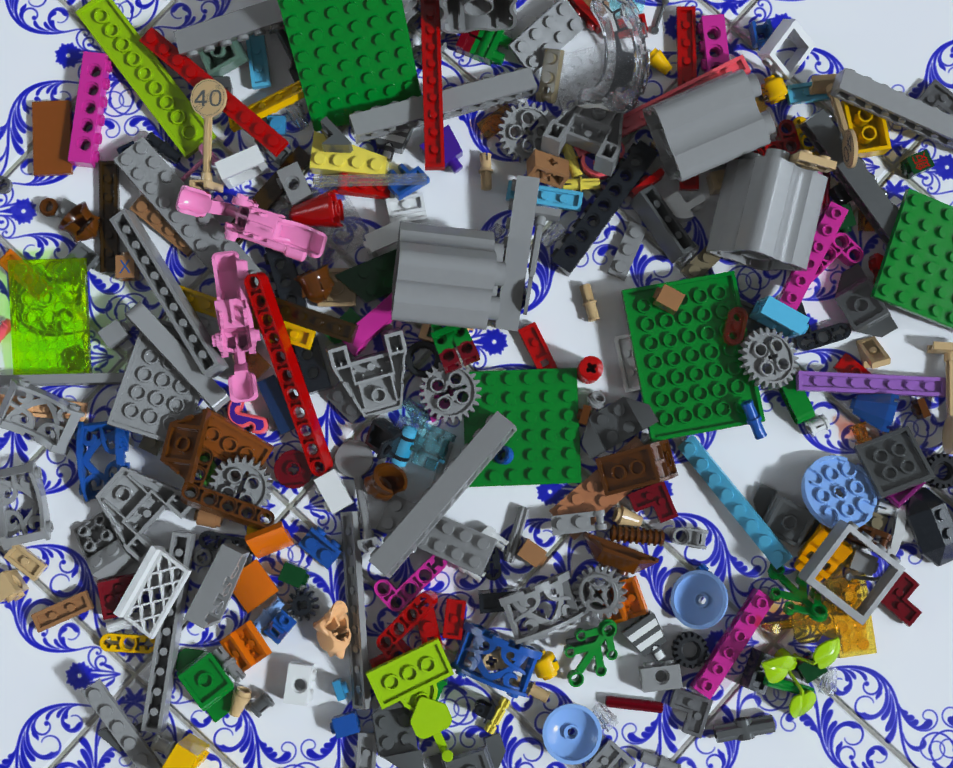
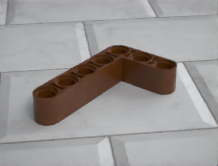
(221, 499)

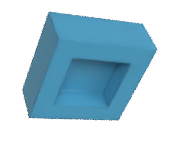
(278, 123)
(340, 688)

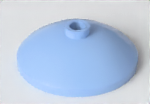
(687, 597)
(576, 747)

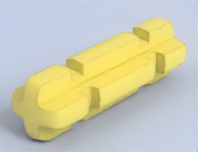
(499, 713)

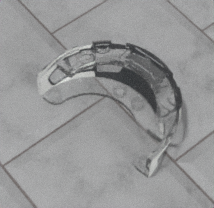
(625, 58)

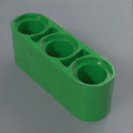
(796, 402)

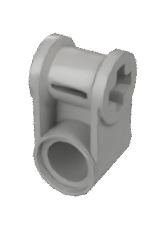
(692, 537)

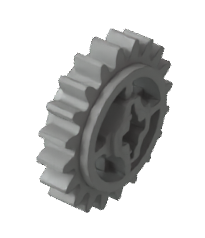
(612, 581)

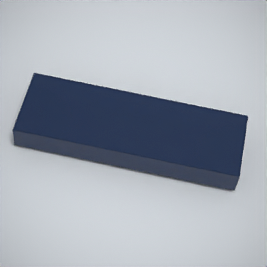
(276, 403)

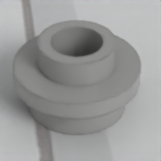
(596, 400)

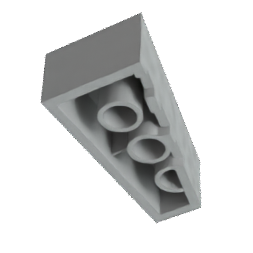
(218, 586)

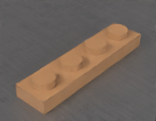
(151, 216)

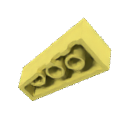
(354, 163)

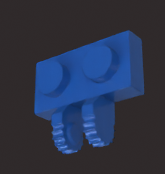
(402, 191)

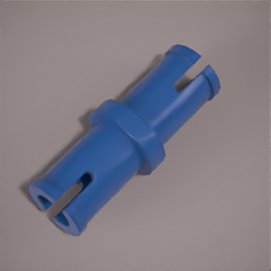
(753, 419)

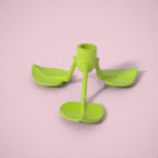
(784, 662)

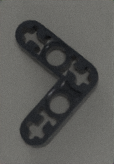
(808, 335)

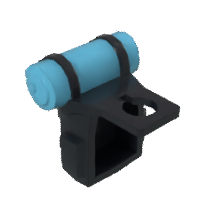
(391, 441)

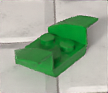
(205, 681)

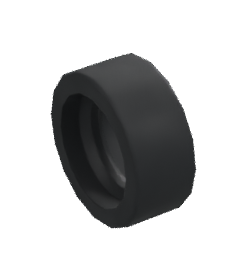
(412, 349)

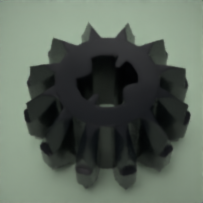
(305, 611)

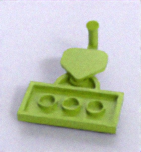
(408, 680)

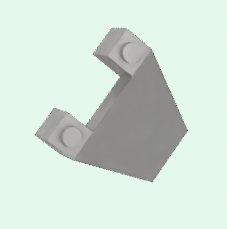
(589, 130)
(373, 379)
(134, 504)

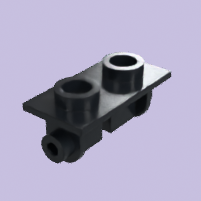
(484, 709)

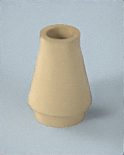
(624, 516)
(240, 699)

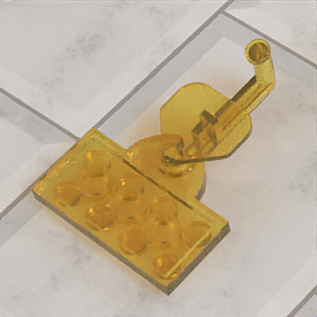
(853, 637)

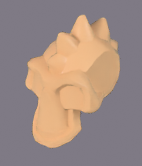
(334, 630)

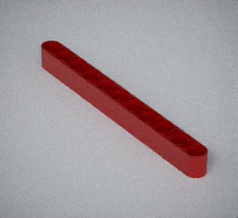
(291, 364)

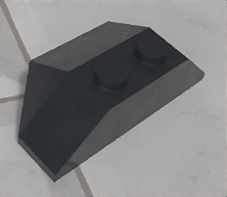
(931, 526)

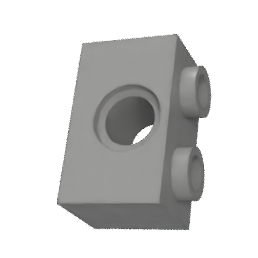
(293, 175)
(671, 680)

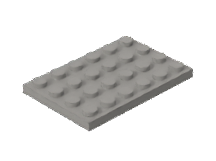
(152, 392)

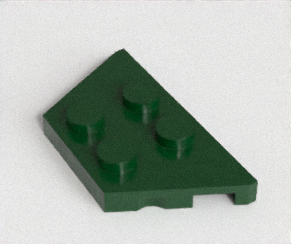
(372, 278)

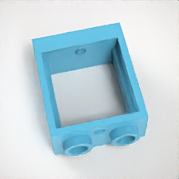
(780, 316)

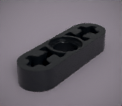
(214, 535)

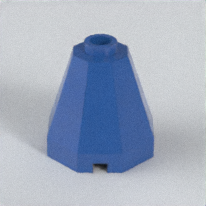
(875, 409)

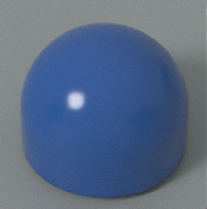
(508, 457)

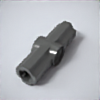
(744, 728)

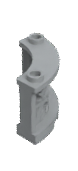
(55, 441)
(7, 528)
(518, 599)

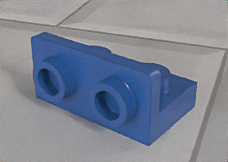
(320, 547)

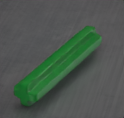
(787, 686)

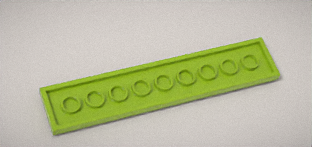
(144, 74)

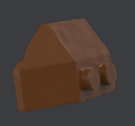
(617, 555)

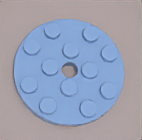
(834, 473)

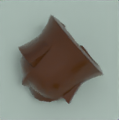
(80, 223)
(316, 284)
(386, 481)

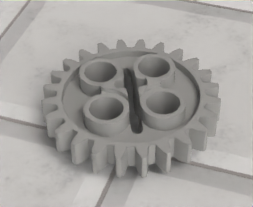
(515, 121)
(768, 358)
(456, 407)
(224, 479)

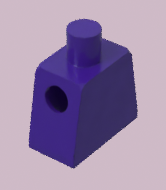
(451, 150)

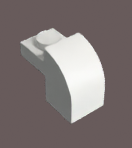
(684, 210)

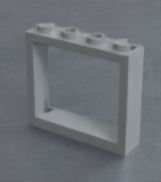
(825, 552)

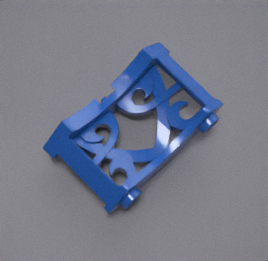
(121, 440)
(480, 635)

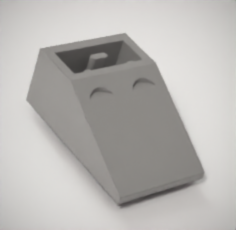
(102, 547)

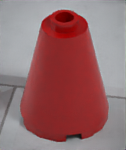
(320, 211)

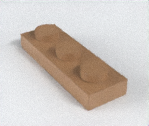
(62, 611)

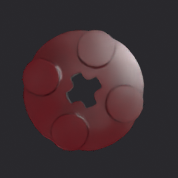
(286, 478)

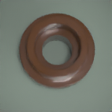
(45, 203)

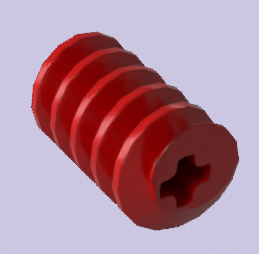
(589, 377)

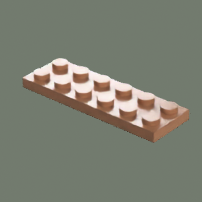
(590, 494)

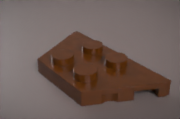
(185, 444)

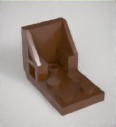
(636, 467)

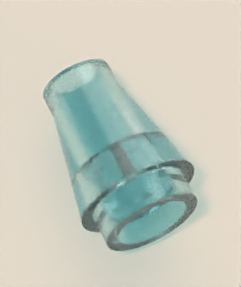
(415, 411)

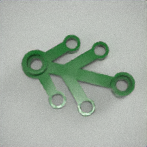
(815, 610)
(592, 649)

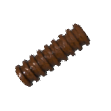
(637, 535)

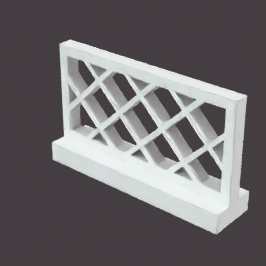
(142, 579)

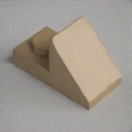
(872, 353)

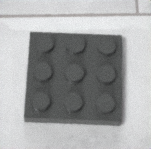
(894, 462)

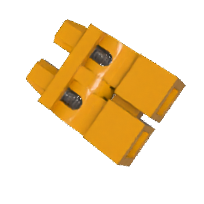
(813, 544)

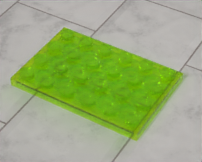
(49, 316)

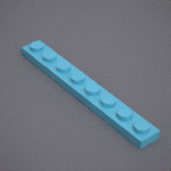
(735, 502)

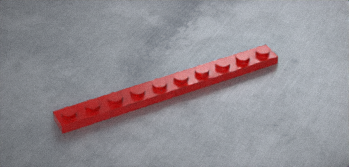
(686, 64)
(432, 85)
(234, 108)

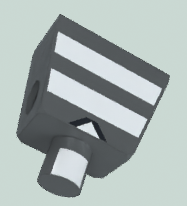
(394, 143)
(646, 636)

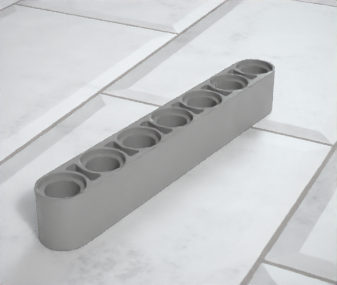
(177, 356)

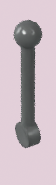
(655, 29)
(848, 576)

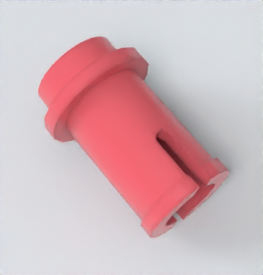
(5, 328)

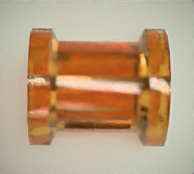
(860, 433)

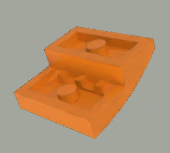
(269, 540)
(254, 586)
(635, 603)
(246, 645)

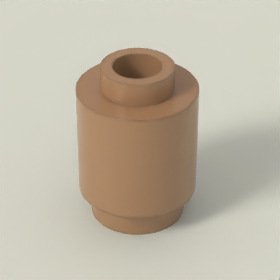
(207, 519)

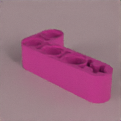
(841, 253)
(371, 325)
(401, 591)

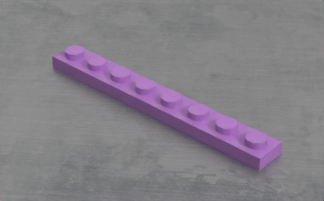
(870, 384)

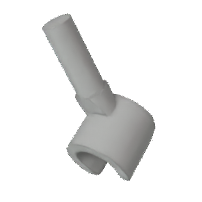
(687, 258)

